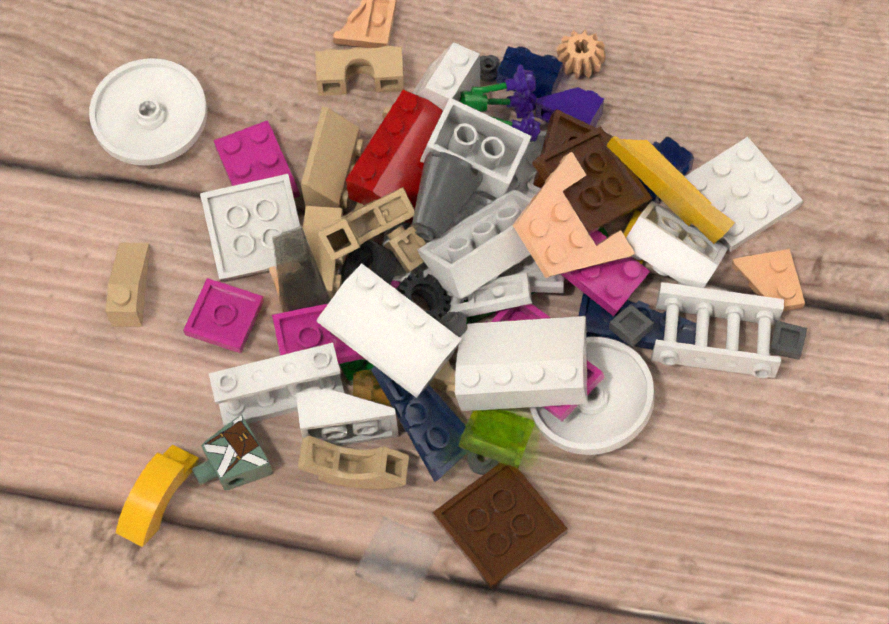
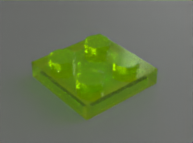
(497, 435)

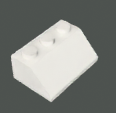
(674, 247)

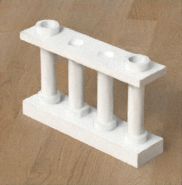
(720, 304)
(271, 385)

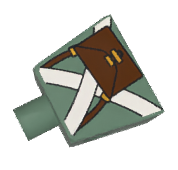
(233, 457)

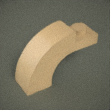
(353, 467)

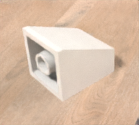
(449, 75)

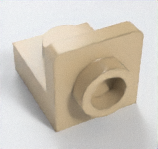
(404, 246)

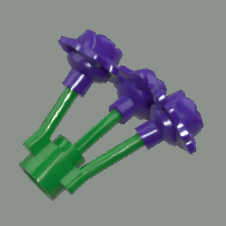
(522, 101)

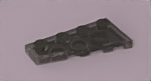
(297, 272)

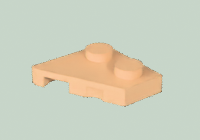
(368, 25)
(772, 276)

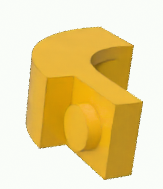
(152, 493)

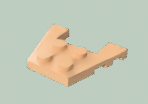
(557, 234)

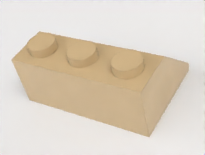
(330, 161)

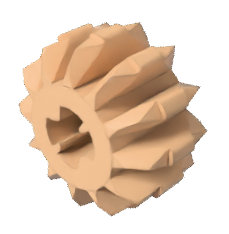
(581, 53)

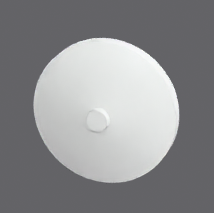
(148, 111)
(614, 408)

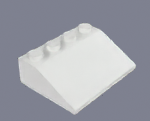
(522, 364)

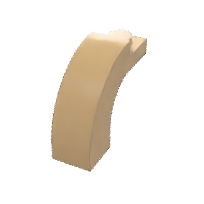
(366, 222)

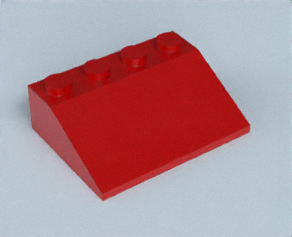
(395, 151)

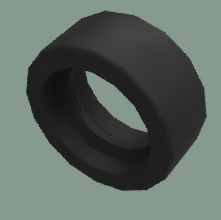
(383, 261)

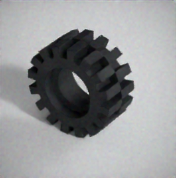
(429, 291)

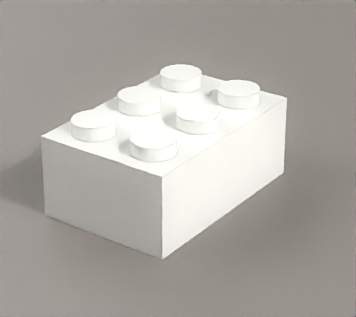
(482, 141)

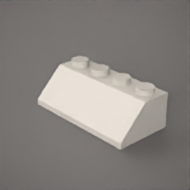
(497, 247)
(389, 330)

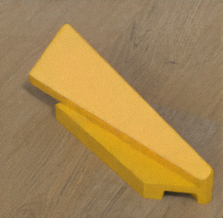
(671, 186)

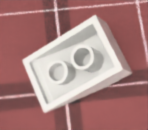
(343, 417)

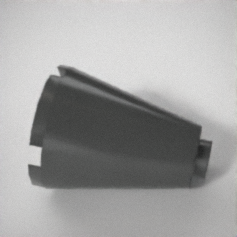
(442, 193)

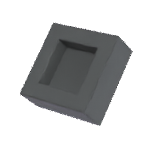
(631, 325)
(788, 340)

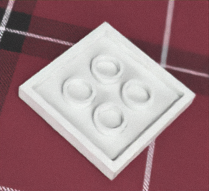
(745, 190)
(245, 220)

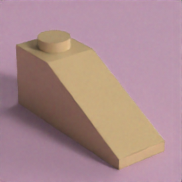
(128, 285)

